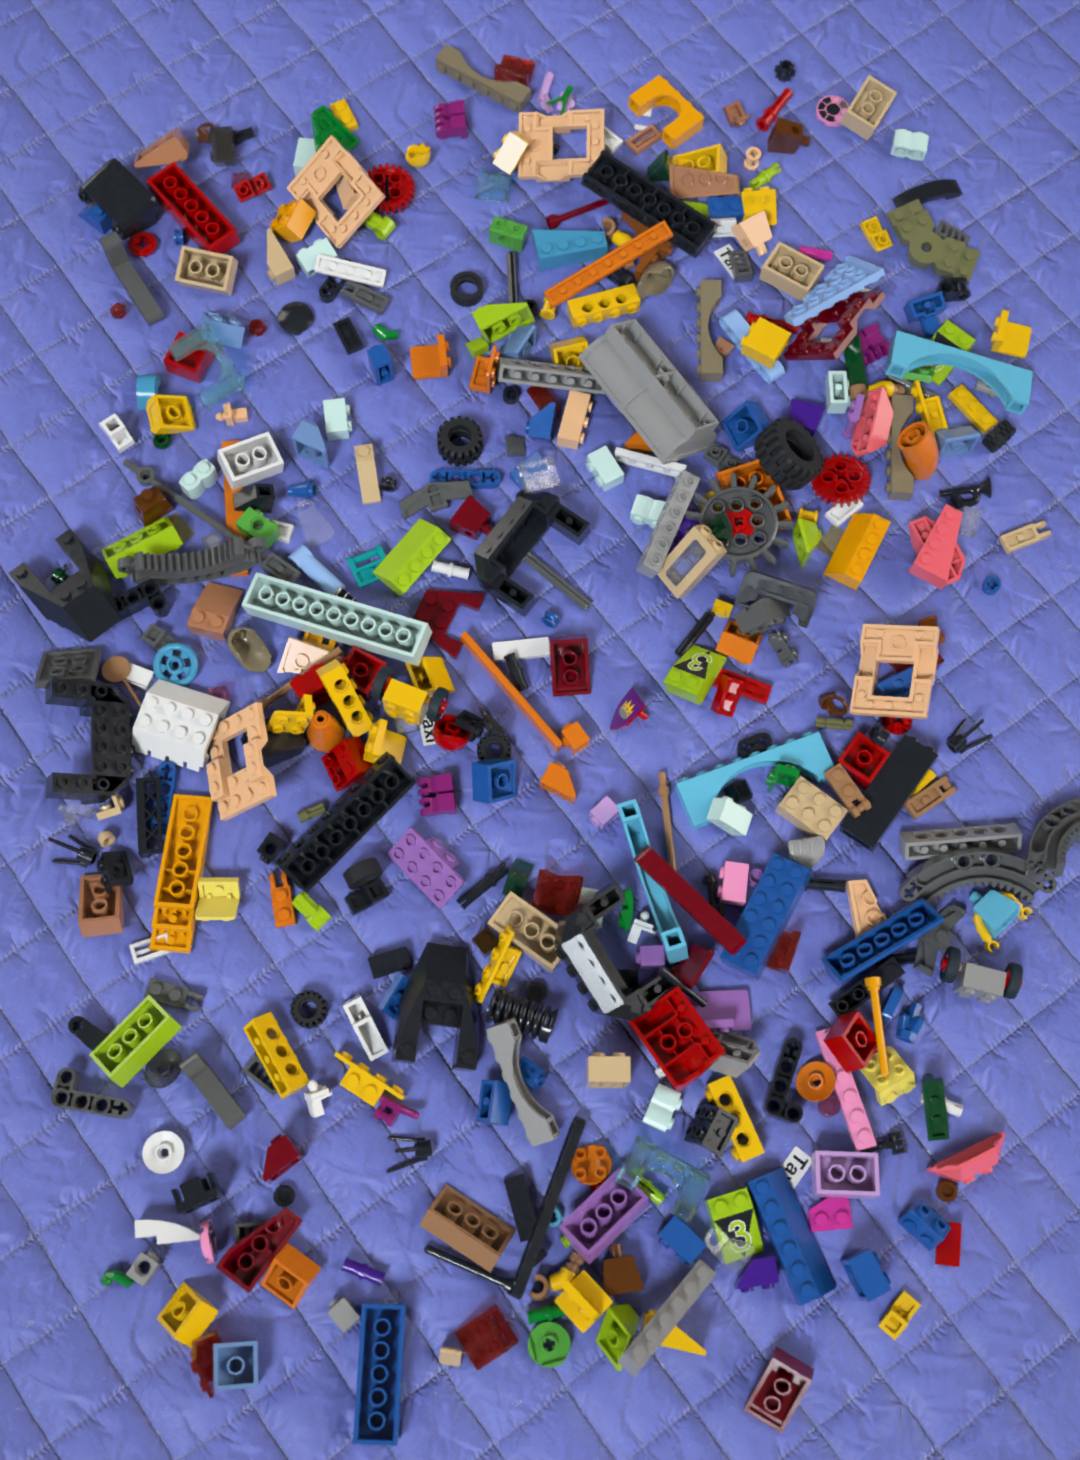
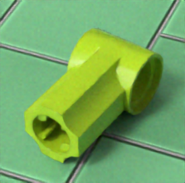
(380, 225)
(313, 914)

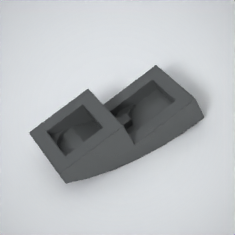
(158, 638)

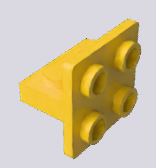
(583, 1301)

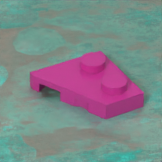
(830, 1215)

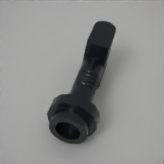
(710, 881)
(891, 1144)

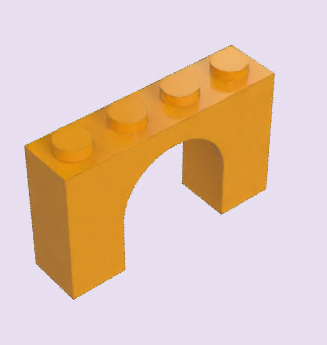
(660, 93)

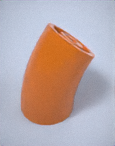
(919, 450)

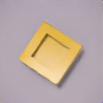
(722, 609)

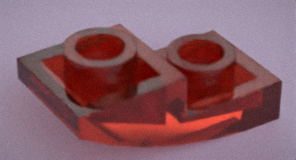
(541, 397)

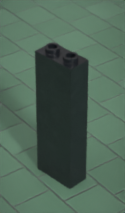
(890, 792)

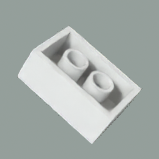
(250, 460)

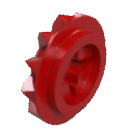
(136, 242)
(897, 728)

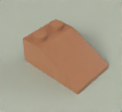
(168, 149)
(215, 611)
(99, 911)

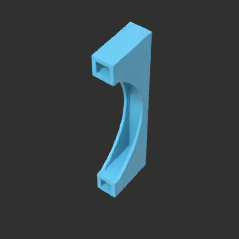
(1007, 381)
(697, 793)
(661, 909)

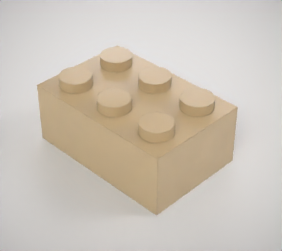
(868, 107)
(206, 270)
(791, 271)
(811, 809)
(608, 1071)

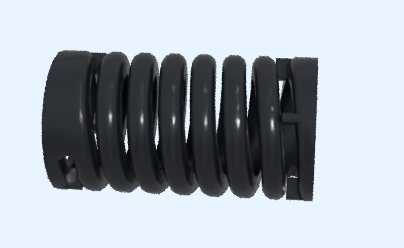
(527, 1020)

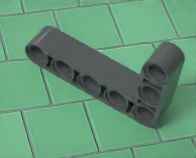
(130, 279)

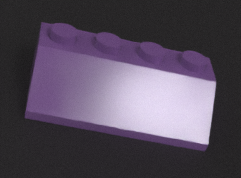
(603, 1217)

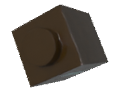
(485, 942)

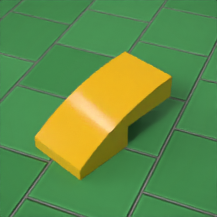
(899, 1314)

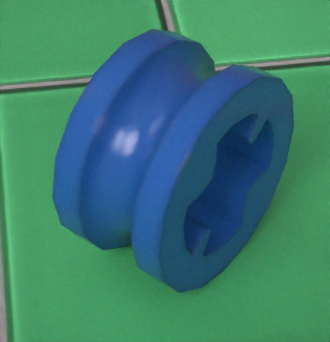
(179, 236)
(994, 581)
(550, 619)

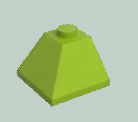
(805, 539)
(617, 1332)

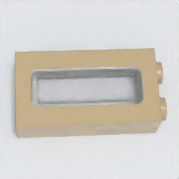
(691, 560)

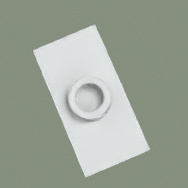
(116, 432)

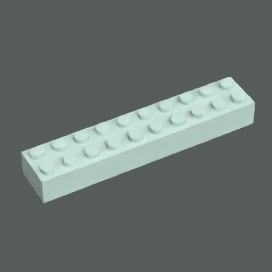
(337, 618)

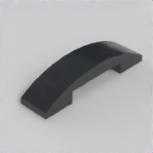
(929, 191)

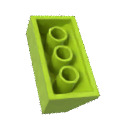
(154, 538)
(411, 556)
(135, 1041)

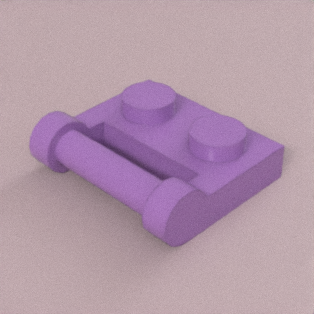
(853, 416)

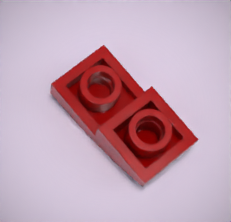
(252, 188)

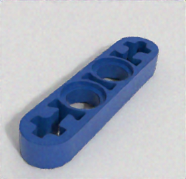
(467, 474)
(165, 798)

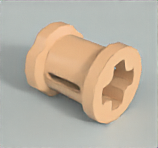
(752, 158)

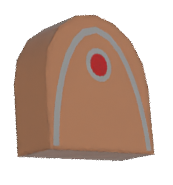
(723, 347)

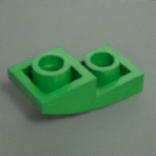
(625, 918)

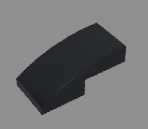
(366, 897)

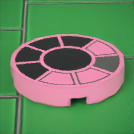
(831, 110)
(208, 1241)

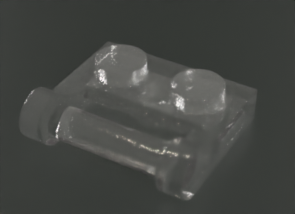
(538, 480)

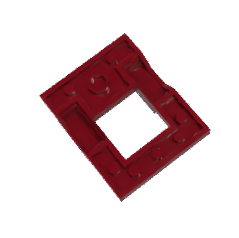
(846, 316)

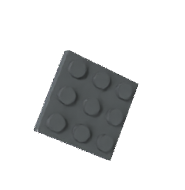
(69, 664)

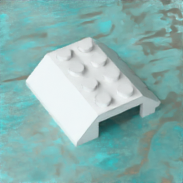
(177, 724)

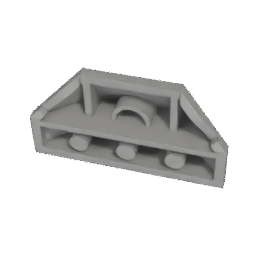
(739, 1054)

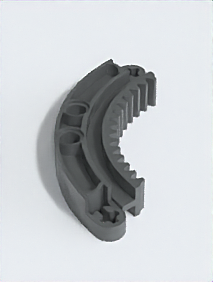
(194, 567)
(1052, 840)
(943, 873)

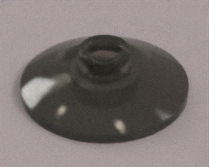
(490, 723)
(163, 1068)

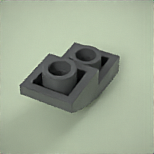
(720, 459)

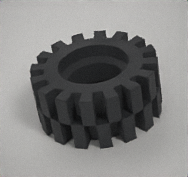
(998, 436)
(493, 739)
(300, 1000)

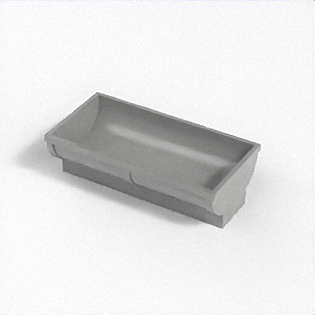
(650, 392)

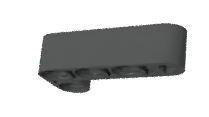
(213, 1090)
(93, 1100)

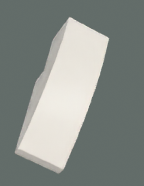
(365, 1027)
(165, 1231)

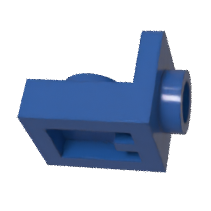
(532, 1074)

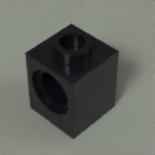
(272, 840)

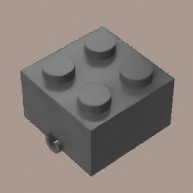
(761, 616)

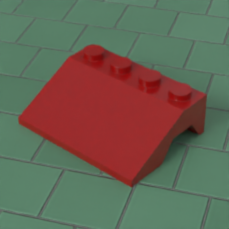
(678, 1039)

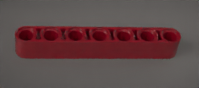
(690, 900)

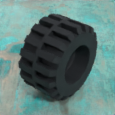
(460, 428)

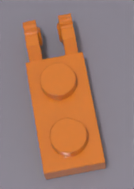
(282, 902)

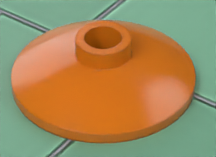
(810, 1075)

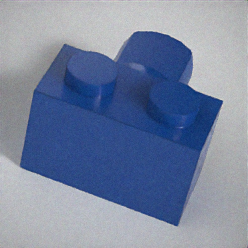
(926, 311)

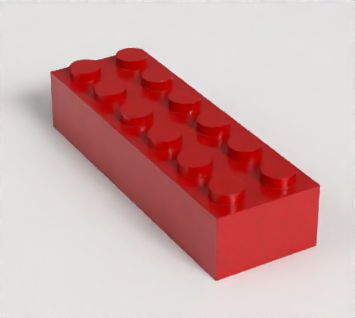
(192, 210)

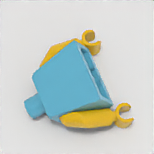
(994, 913)

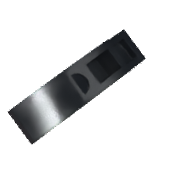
(859, 994)

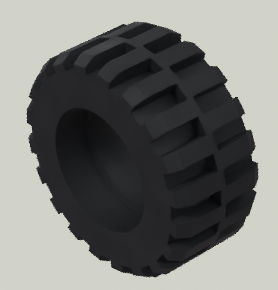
(788, 454)

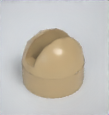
(106, 838)

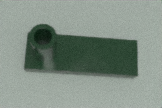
(855, 362)
(934, 1107)

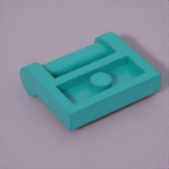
(364, 575)

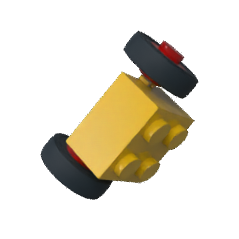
(407, 701)

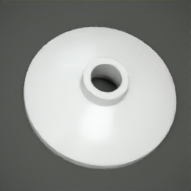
(153, 1152)

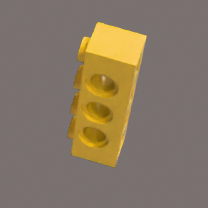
(609, 298)
(329, 675)
(276, 1055)
(753, 1146)

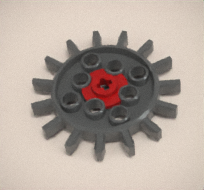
(747, 530)

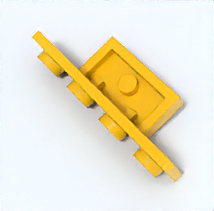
(929, 409)
(500, 966)
(364, 1083)

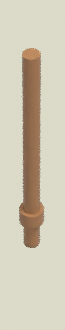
(284, 689)
(664, 792)

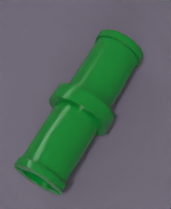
(544, 1313)

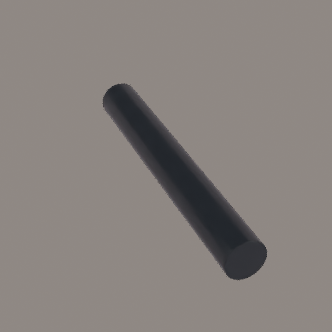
(685, 989)

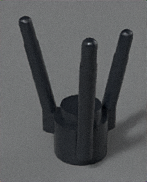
(956, 743)
(85, 855)
(421, 1147)

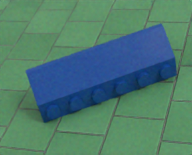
(881, 941)
(790, 1236)

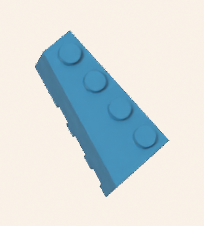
(567, 247)

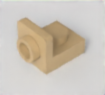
(108, 810)

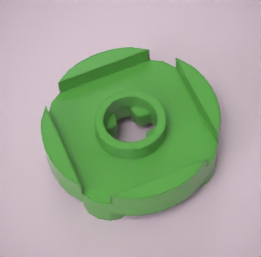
(559, 1350)

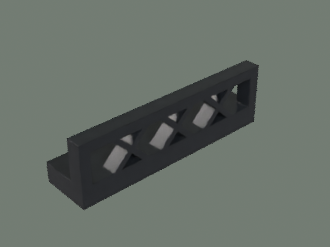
(143, 818)

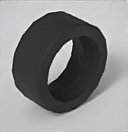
(466, 277)
(362, 873)

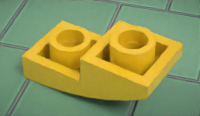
(876, 235)

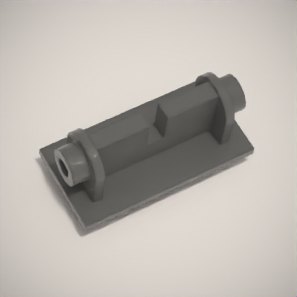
(787, 654)

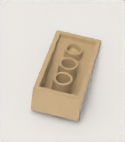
(532, 929)

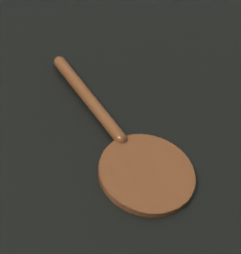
(117, 670)

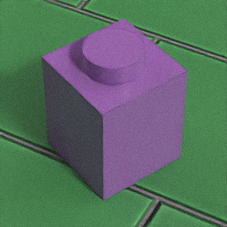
(650, 957)

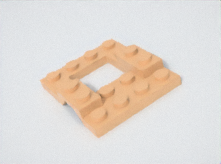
(539, 130)
(321, 175)
(896, 645)
(250, 785)

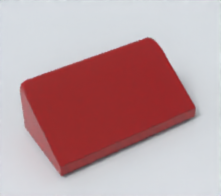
(727, 695)
(948, 1251)

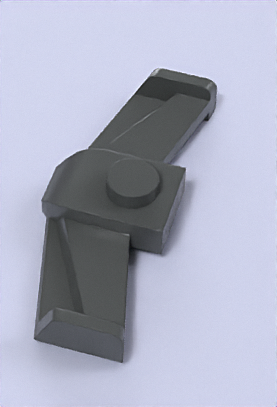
(435, 497)
(937, 939)

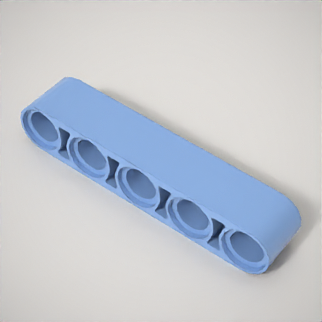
(736, 328)

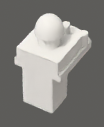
(639, 925)
(314, 1098)

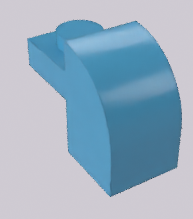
(145, 388)

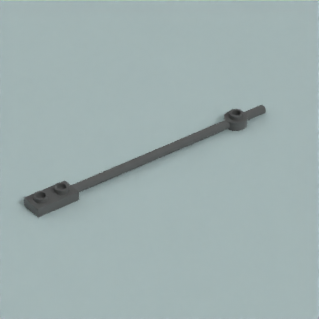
(271, 564)

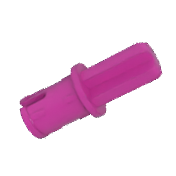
(815, 253)

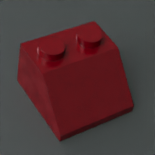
(693, 967)
(280, 1157)

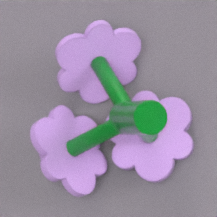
(563, 102)

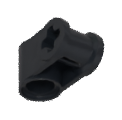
(954, 289)
(89, 1034)

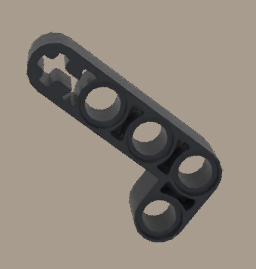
(144, 600)
(786, 1079)

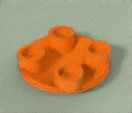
(591, 1164)

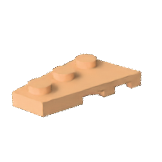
(301, 655)
(863, 906)

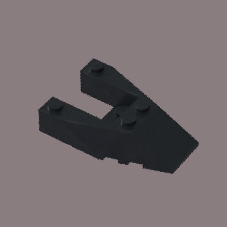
(79, 603)
(442, 996)

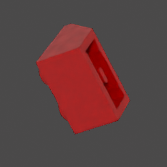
(346, 763)

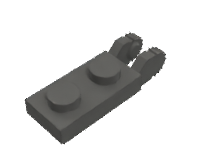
(365, 297)
(171, 994)

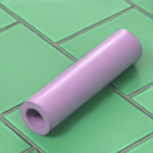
(545, 86)

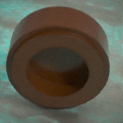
(946, 1191)

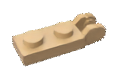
(1023, 537)

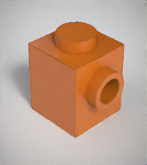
(574, 737)

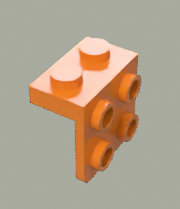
(430, 360)
(484, 372)

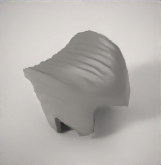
(807, 850)

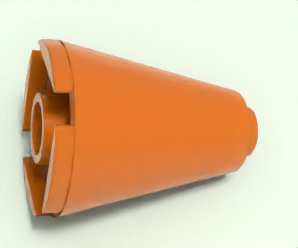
(324, 731)

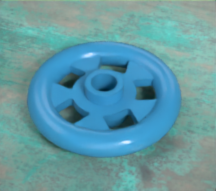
(186, 652)

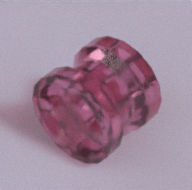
(832, 1104)

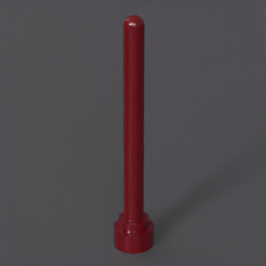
(554, 220)

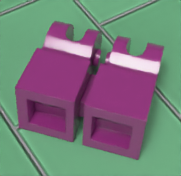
(450, 120)
(873, 344)
(444, 802)

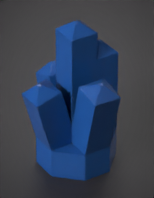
(910, 1024)

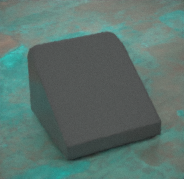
(514, 446)

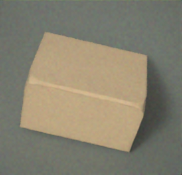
(450, 1356)

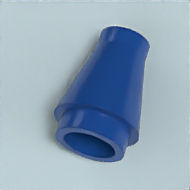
(302, 490)

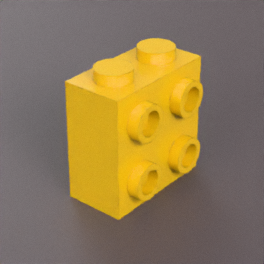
(765, 342)

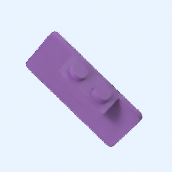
(428, 866)
(725, 1010)

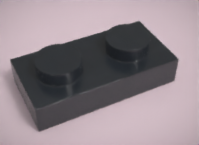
(348, 336)

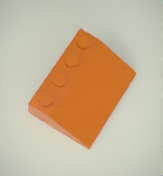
(744, 474)

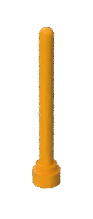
(873, 985)

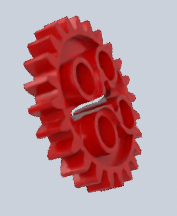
(400, 185)
(842, 480)

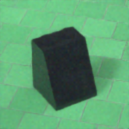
(279, 746)

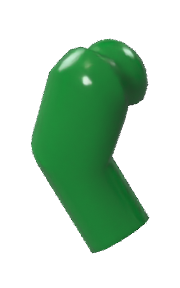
(383, 334)
(116, 1276)

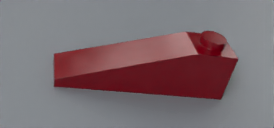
(254, 1253)

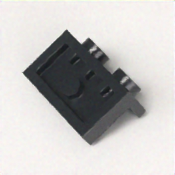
(114, 869)

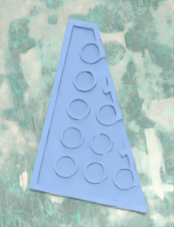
(838, 285)

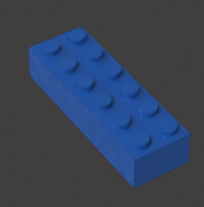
(767, 914)
(380, 1374)

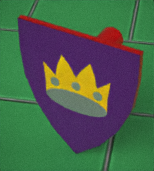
(628, 710)

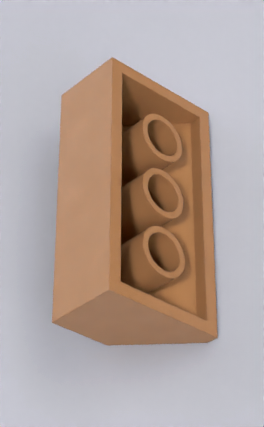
(467, 1228)

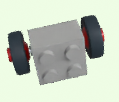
(979, 981)

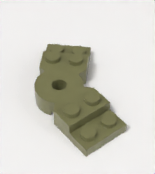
(946, 256)

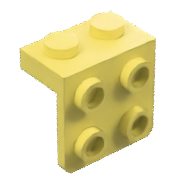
(218, 898)
(898, 1082)

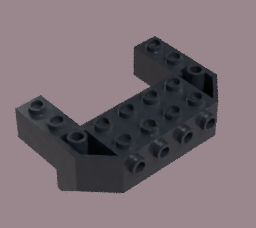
(514, 539)
(110, 740)
(592, 966)

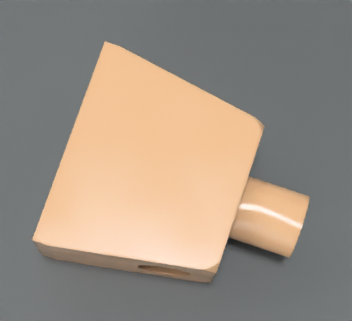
(753, 233)

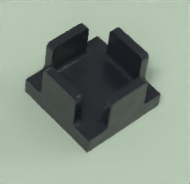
(197, 1194)

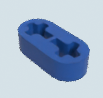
(891, 1003)

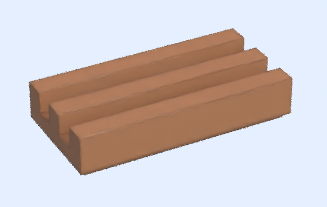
(646, 141)

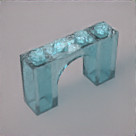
(203, 339)
(689, 1180)

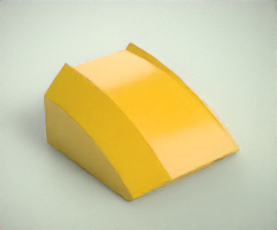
(170, 414)

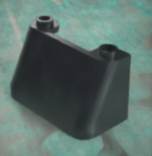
(121, 198)
(801, 597)

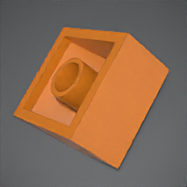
(736, 645)
(290, 1275)

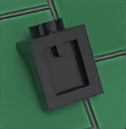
(470, 723)

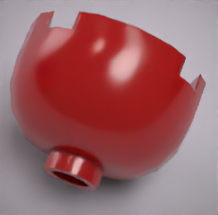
(448, 735)

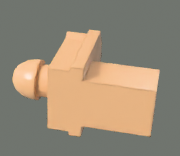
(232, 415)

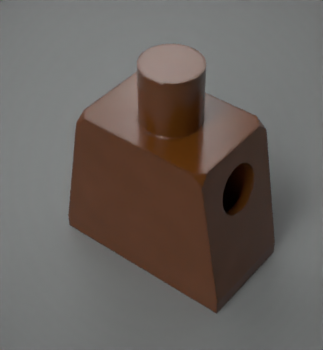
(786, 137)
(151, 505)
(620, 1273)

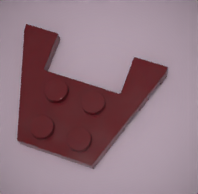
(439, 610)

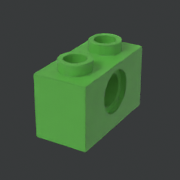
(508, 234)
(251, 519)

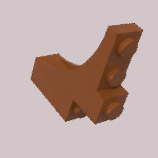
(660, 252)

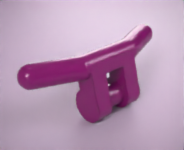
(397, 1110)

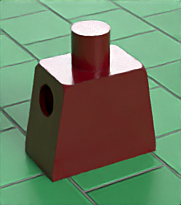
(471, 519)

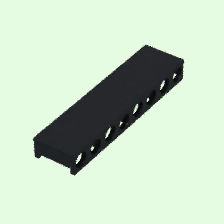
(648, 203)
(345, 822)

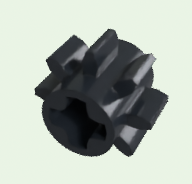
(785, 71)

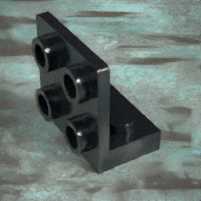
(711, 1128)

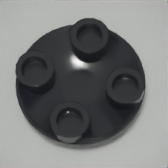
(295, 317)

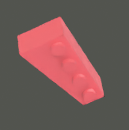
(937, 552)

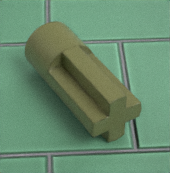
(311, 812)

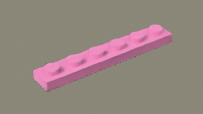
(849, 1099)

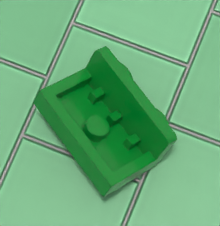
(782, 775)

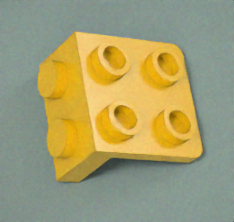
(759, 200)
(1010, 337)
(293, 721)
(383, 740)

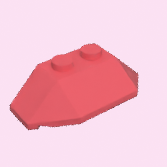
(874, 423)
(919, 532)
(971, 1160)

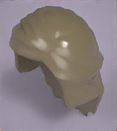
(655, 279)
(249, 649)

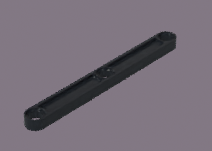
(547, 1208)

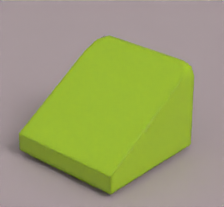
(477, 347)

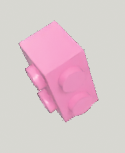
(733, 884)

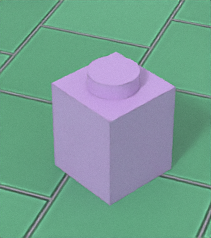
(603, 813)

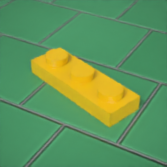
(972, 409)

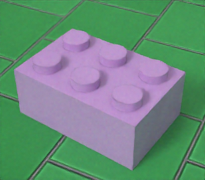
(845, 1174)

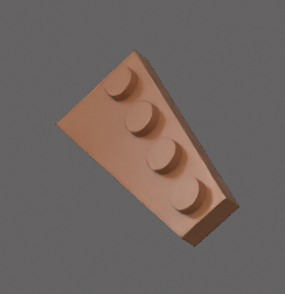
(698, 183)

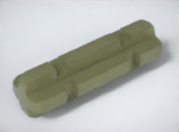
(832, 723)

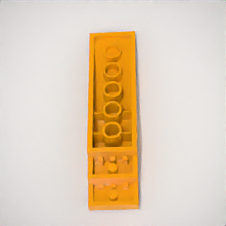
(179, 873)

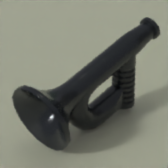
(983, 488)

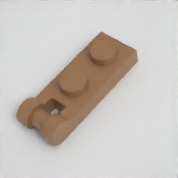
(846, 790)
(929, 797)

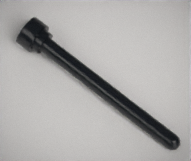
(506, 1283)

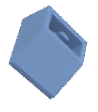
(226, 328)

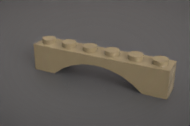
(510, 94)
(710, 361)
(899, 478)

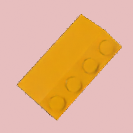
(856, 549)

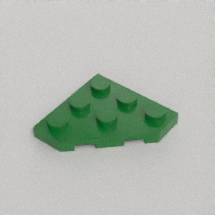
(325, 125)

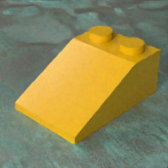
(708, 158)
(676, 1339)

